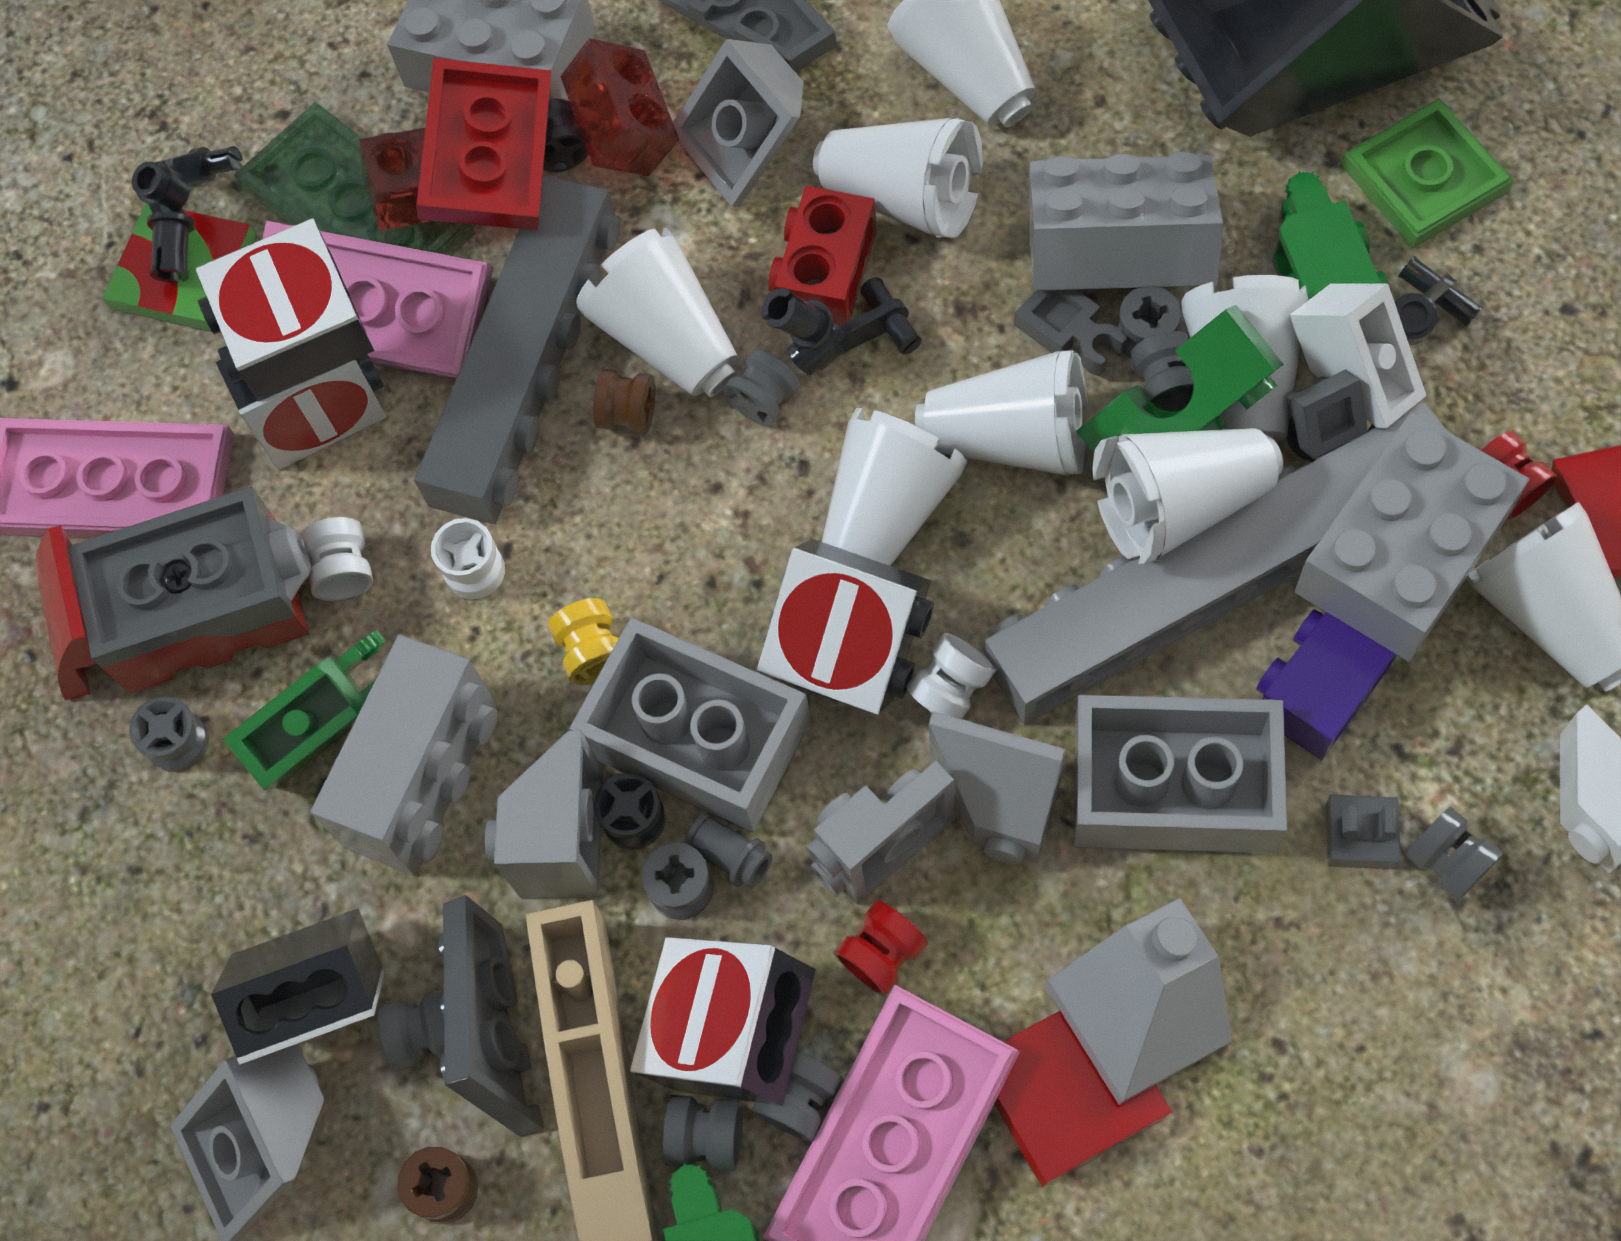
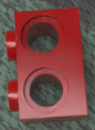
(834, 257)

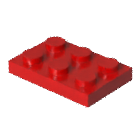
(484, 144)

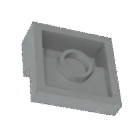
(868, 841)

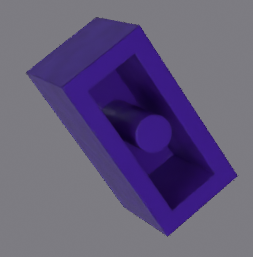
(1325, 680)

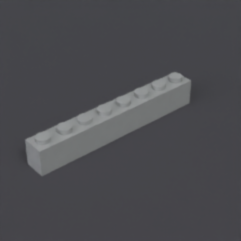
(1145, 607)

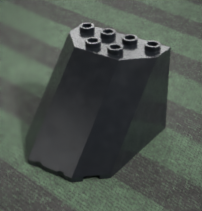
(1295, 57)

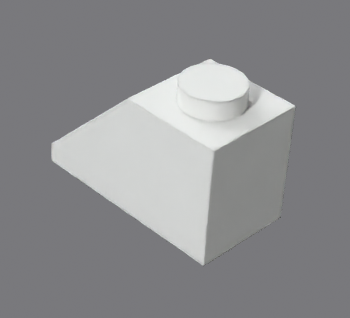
(1361, 332)
(1591, 788)

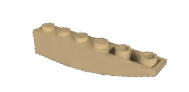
(590, 1074)

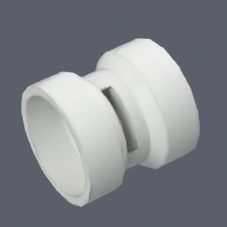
(461, 546)
(336, 559)
(951, 677)

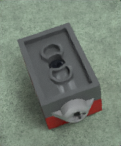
(190, 589)

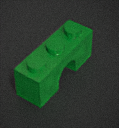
(1226, 366)

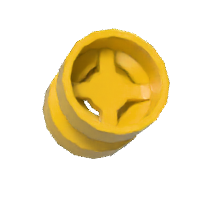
(586, 636)

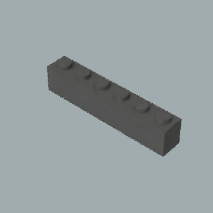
(517, 354)

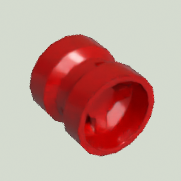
(1511, 451)
(881, 947)

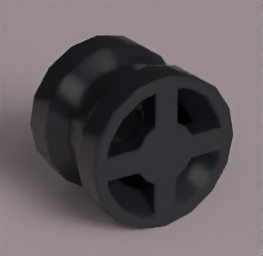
(563, 138)
(622, 798)

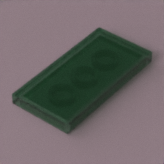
(318, 175)

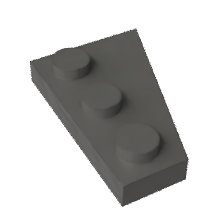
(787, 25)
(480, 1045)

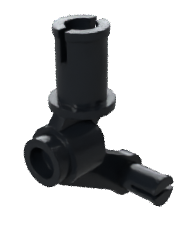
(166, 190)
(1419, 311)
(820, 340)

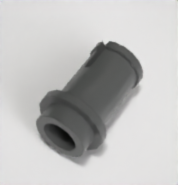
(734, 854)

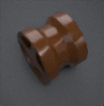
(624, 401)
(448, 1196)

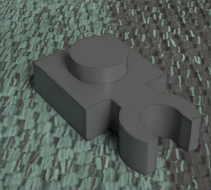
(1068, 321)

